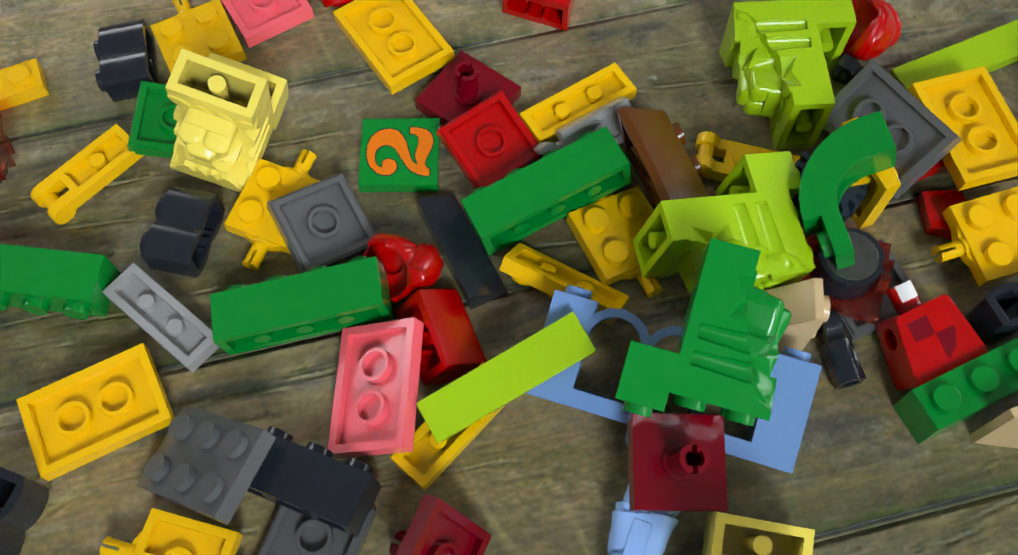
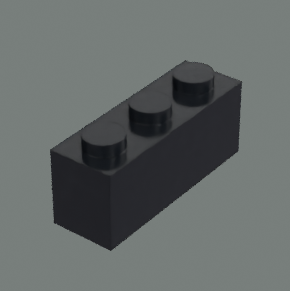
(316, 484)

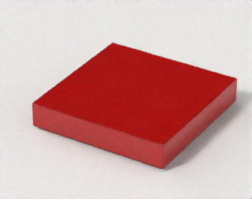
(489, 141)

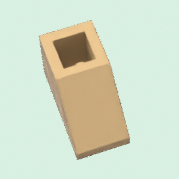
(808, 311)

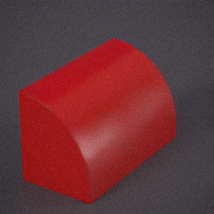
(448, 336)

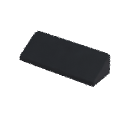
(461, 249)

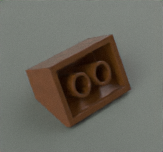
(659, 156)

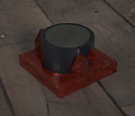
(868, 273)

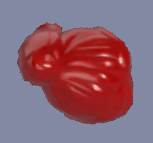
(875, 29)
(405, 263)

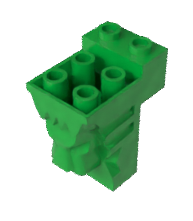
(722, 347)

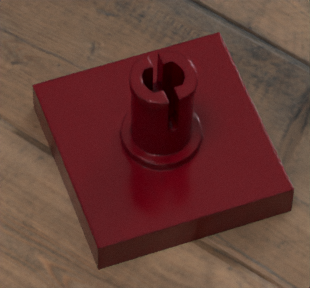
(461, 87)
(677, 463)
(440, 531)

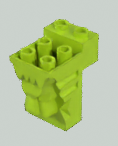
(783, 62)
(749, 211)

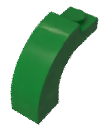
(838, 162)

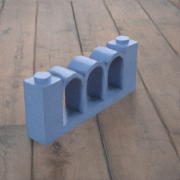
(766, 443)

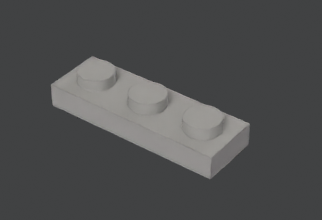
(162, 317)

